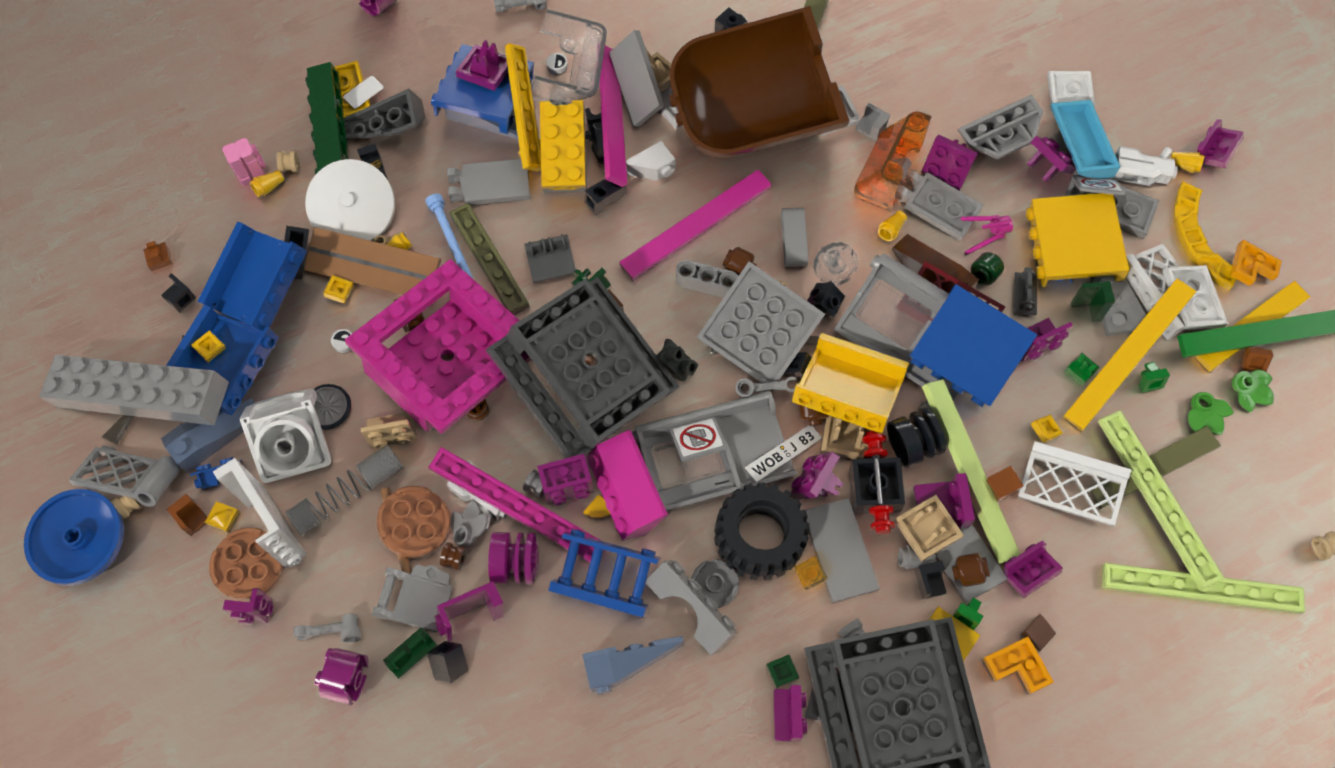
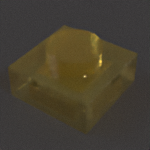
(811, 573)

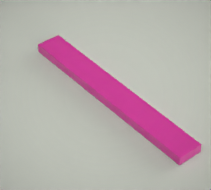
(612, 123)
(695, 225)
(507, 500)

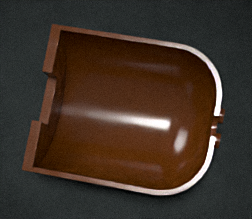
(755, 87)

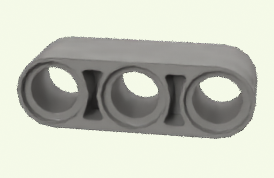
(794, 237)
(699, 272)

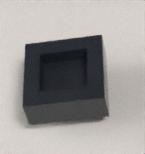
(798, 365)

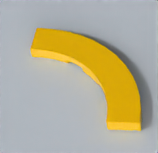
(1193, 239)

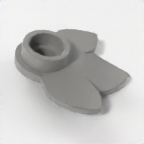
(468, 524)

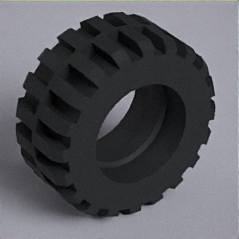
(775, 505)

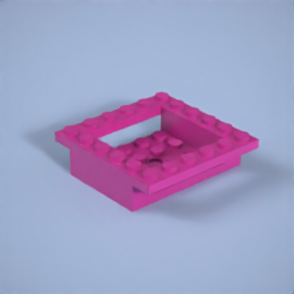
(412, 369)

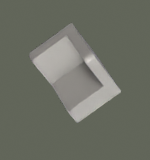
(873, 122)

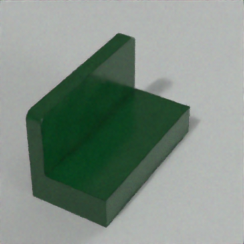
(1096, 296)

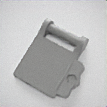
(417, 598)

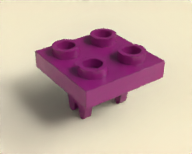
(483, 66)
(1049, 148)
(949, 161)
(817, 477)

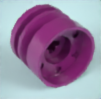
(513, 558)

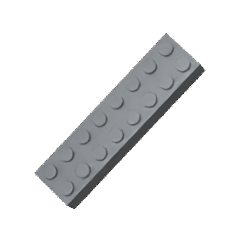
(135, 389)

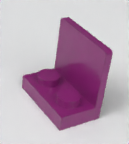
(1047, 338)
(566, 479)
(954, 497)

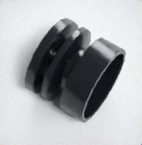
(916, 437)

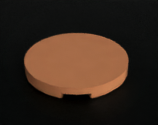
(413, 521)
(243, 565)

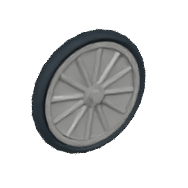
(331, 405)

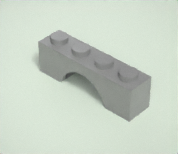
(712, 628)

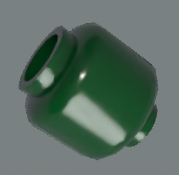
(987, 268)

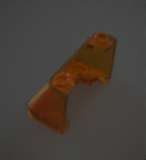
(880, 175)

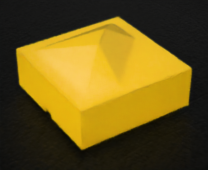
(338, 289)
(208, 346)
(1046, 429)
(222, 516)

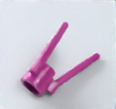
(997, 225)

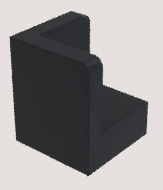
(178, 295)
(930, 579)
(447, 661)

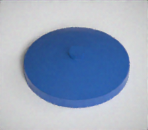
(73, 537)

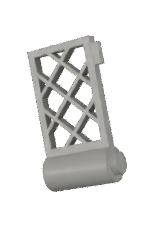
(149, 483)

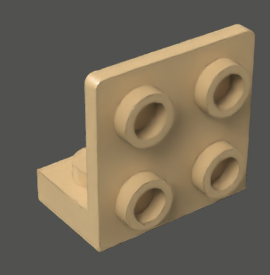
(390, 430)

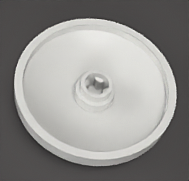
(350, 199)

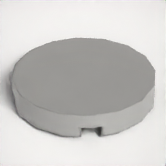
(717, 581)

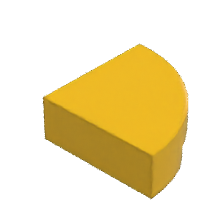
(597, 509)

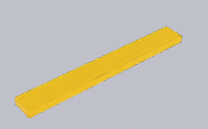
(1129, 354)

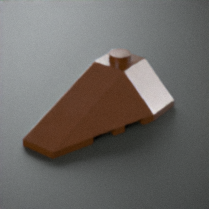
(914, 253)

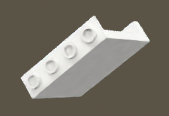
(280, 539)

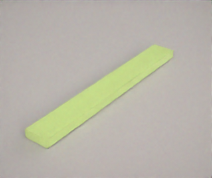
(968, 462)
(1161, 500)
(1183, 586)

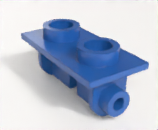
(205, 474)

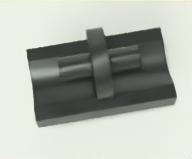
(676, 360)

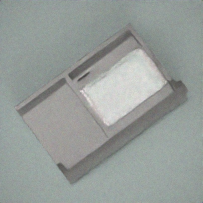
(893, 314)
(749, 432)

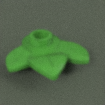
(1255, 390)
(1210, 415)

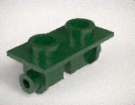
(409, 652)

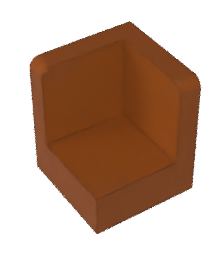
(1004, 483)
(187, 514)

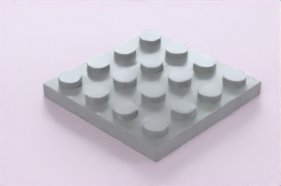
(760, 325)

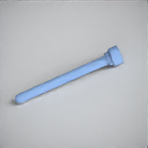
(436, 204)

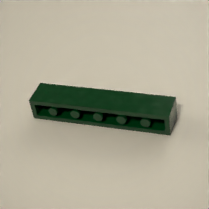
(326, 115)

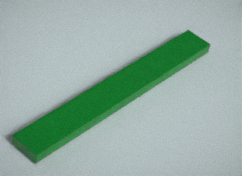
(1257, 334)

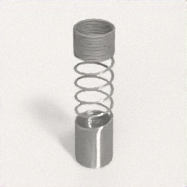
(374, 470)

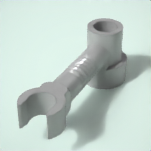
(502, 5)
(759, 387)
(348, 629)

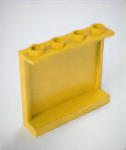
(1077, 237)
(851, 383)

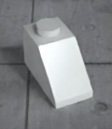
(652, 163)

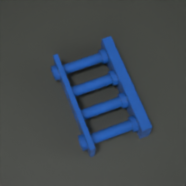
(588, 591)

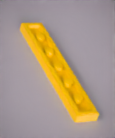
(523, 107)
(1274, 308)

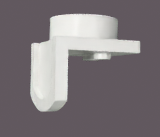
(285, 435)

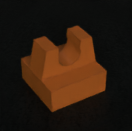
(157, 255)
(1256, 359)

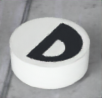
(557, 63)
(338, 340)

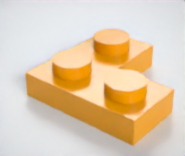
(1253, 260)
(1020, 658)

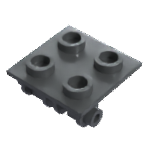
(550, 258)

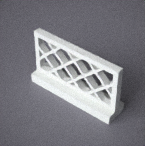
(1143, 286)
(1084, 465)

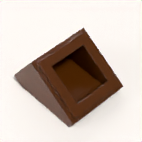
(1039, 632)

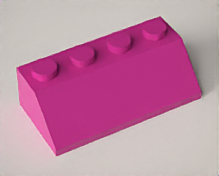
(626, 486)

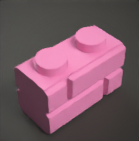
(244, 160)

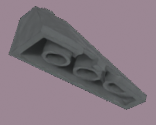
(386, 117)

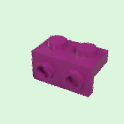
(1220, 145)
(1031, 569)
(256, 610)
(788, 719)

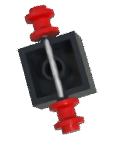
(877, 483)

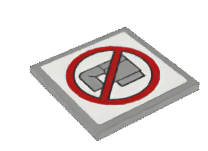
(1097, 185)
(698, 438)

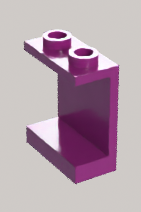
(468, 601)

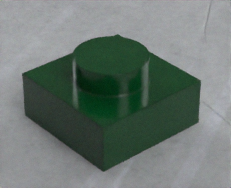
(782, 671)

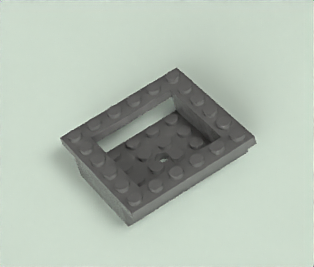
(598, 396)
(889, 665)

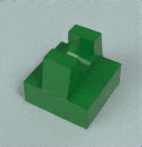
(1082, 369)
(1153, 377)
(969, 614)

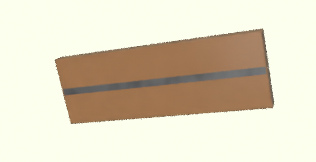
(367, 262)

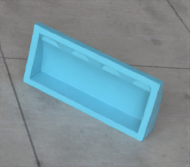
(1085, 139)

